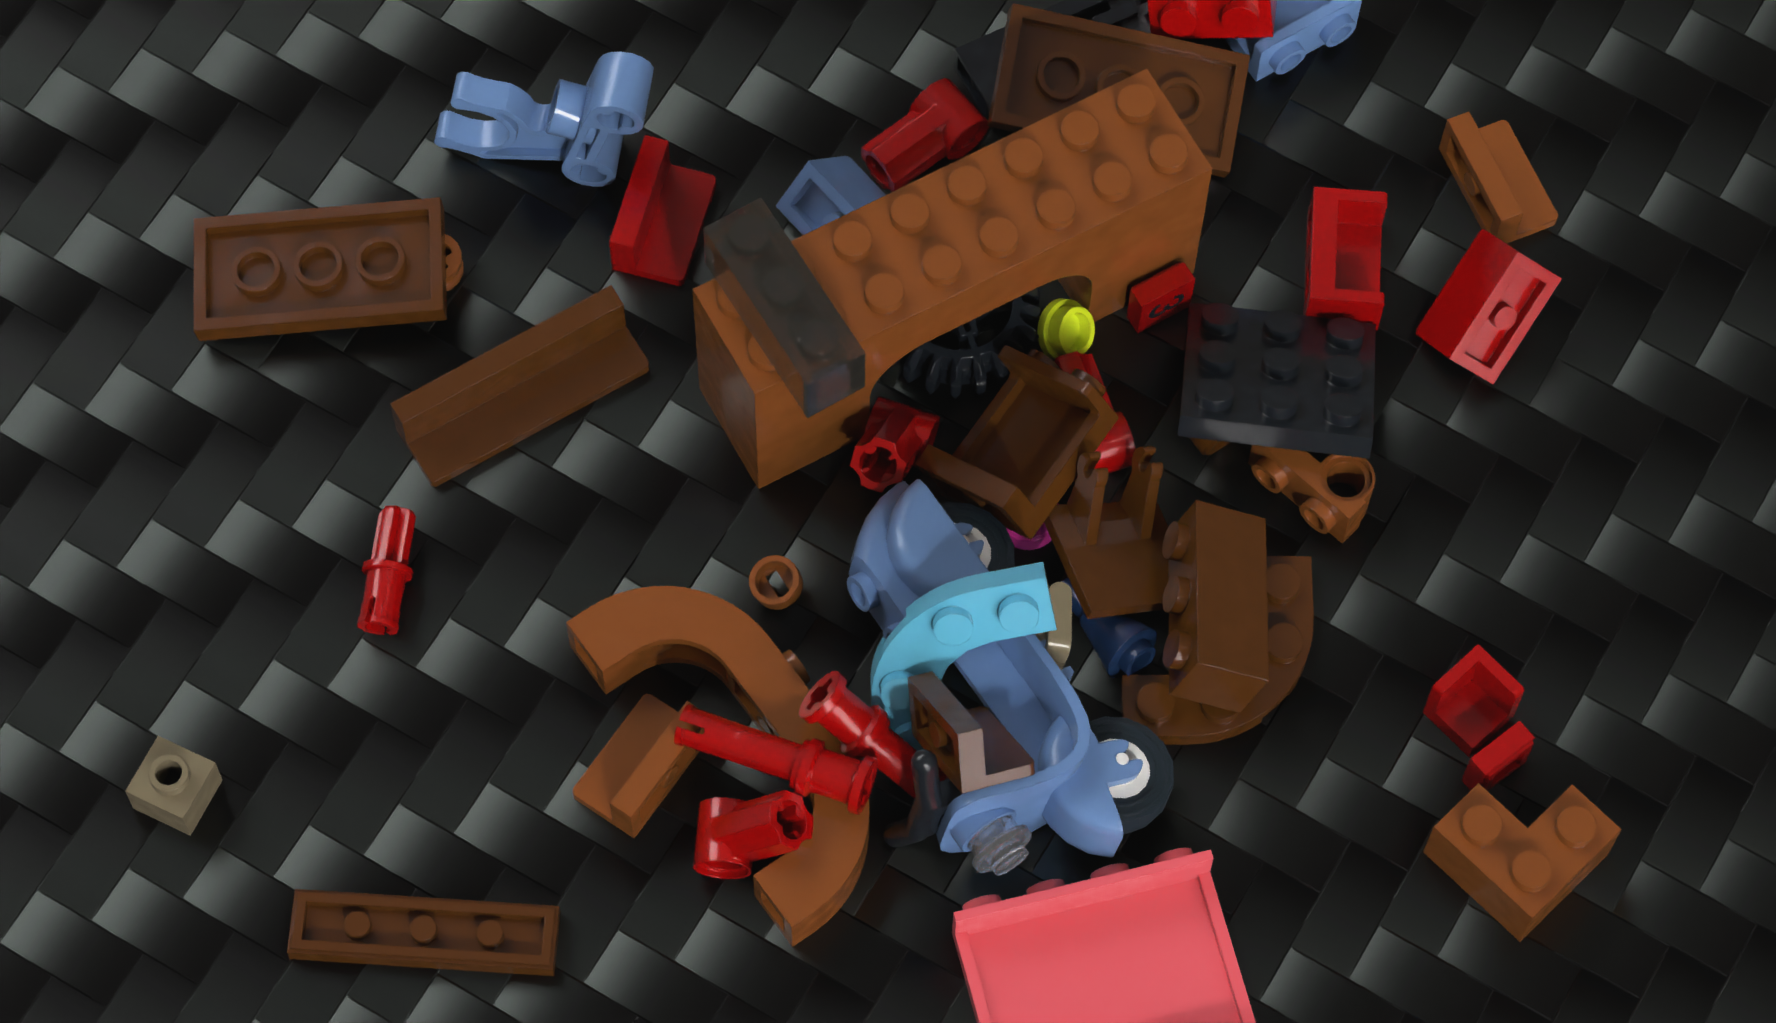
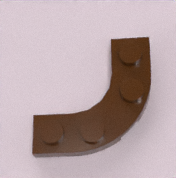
(1289, 641)

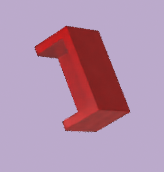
(1344, 254)

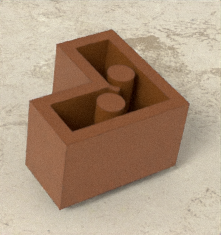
(1519, 869)

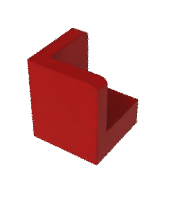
(1473, 700)

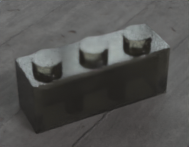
(784, 307)

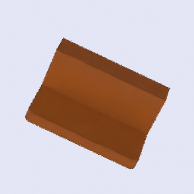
(1496, 178)
(637, 766)

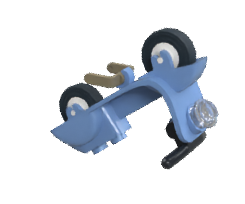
(1088, 776)

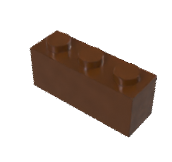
(1216, 606)

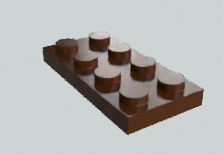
(1062, 59)
(319, 269)

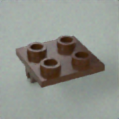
(1113, 546)

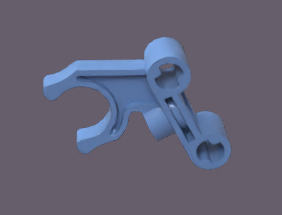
(578, 127)

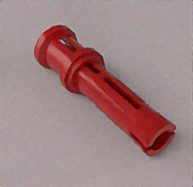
(859, 728)
(806, 765)

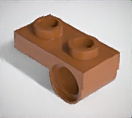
(1307, 483)

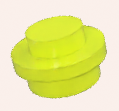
(1065, 328)

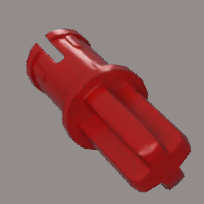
(387, 571)

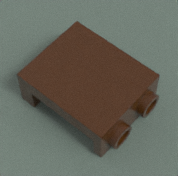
(1024, 442)

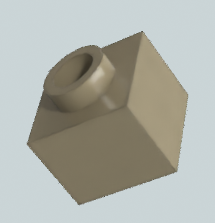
(179, 803)

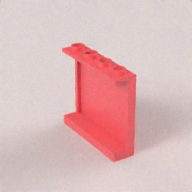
(1105, 949)

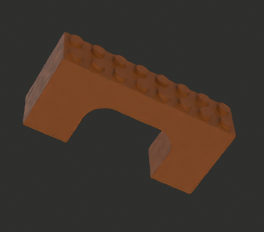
(1073, 198)

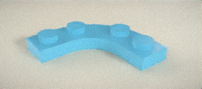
(951, 622)

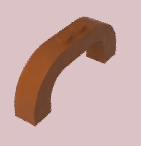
(700, 629)

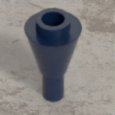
(1119, 640)

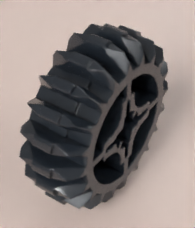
(966, 361)

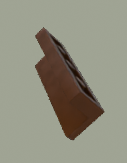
(519, 387)

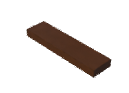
(424, 932)

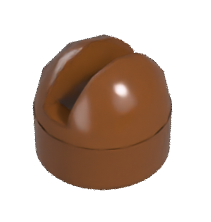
(765, 592)

